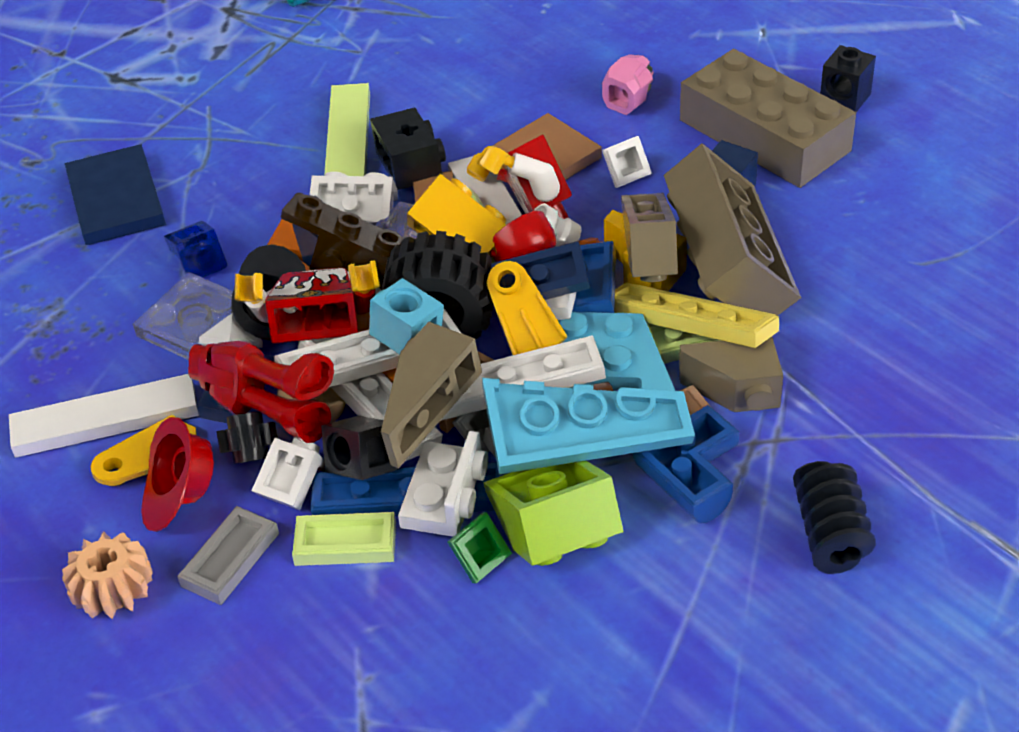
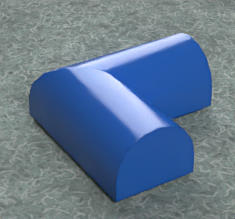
(687, 471)

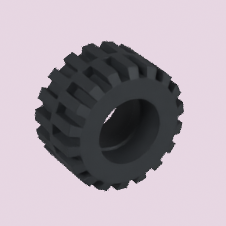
(448, 272)

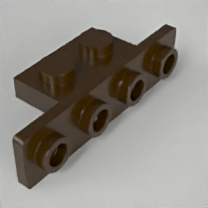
(341, 235)

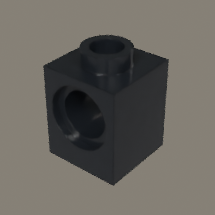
(848, 77)
(355, 448)

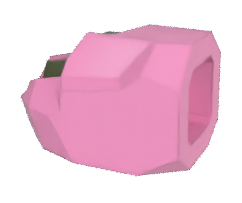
(627, 83)

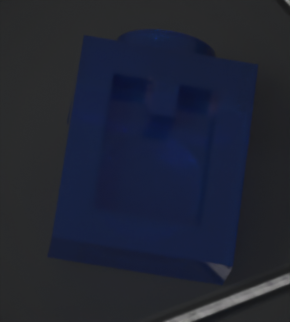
(197, 249)

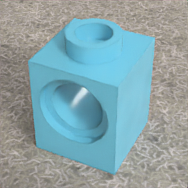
(401, 313)

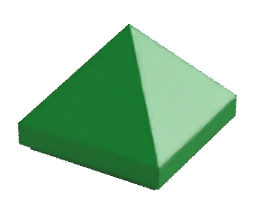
(479, 547)

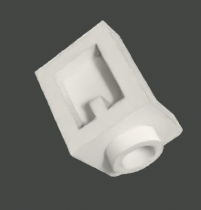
(288, 472)

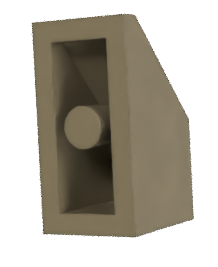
(733, 374)

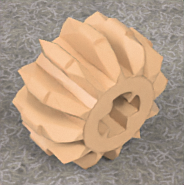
(107, 575)

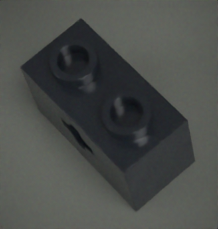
(407, 147)

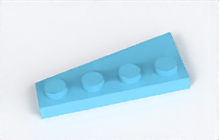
(558, 425)

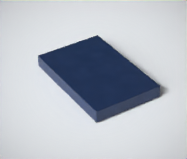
(114, 194)

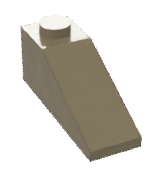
(650, 236)
(427, 383)

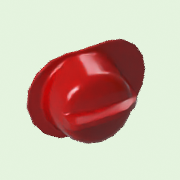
(177, 472)

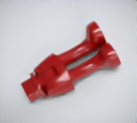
(237, 376)

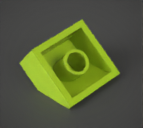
(555, 510)

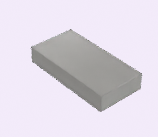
(228, 555)

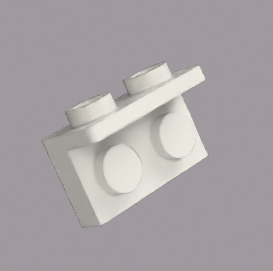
(366, 195)
(444, 487)

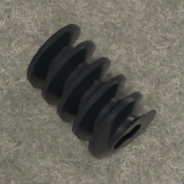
(833, 515)

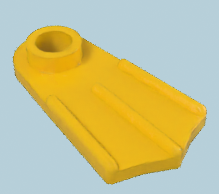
(523, 311)
(128, 456)

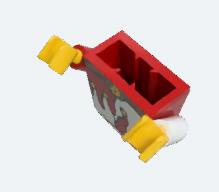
(529, 172)
(311, 301)

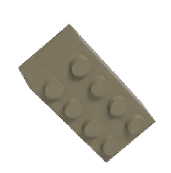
(769, 113)
(729, 235)

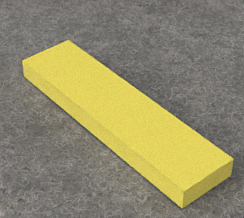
(697, 315)

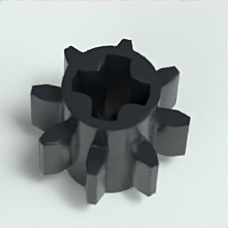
(247, 437)

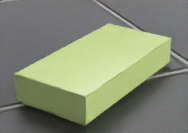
(344, 538)

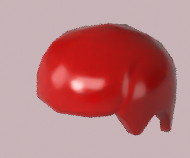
(524, 236)

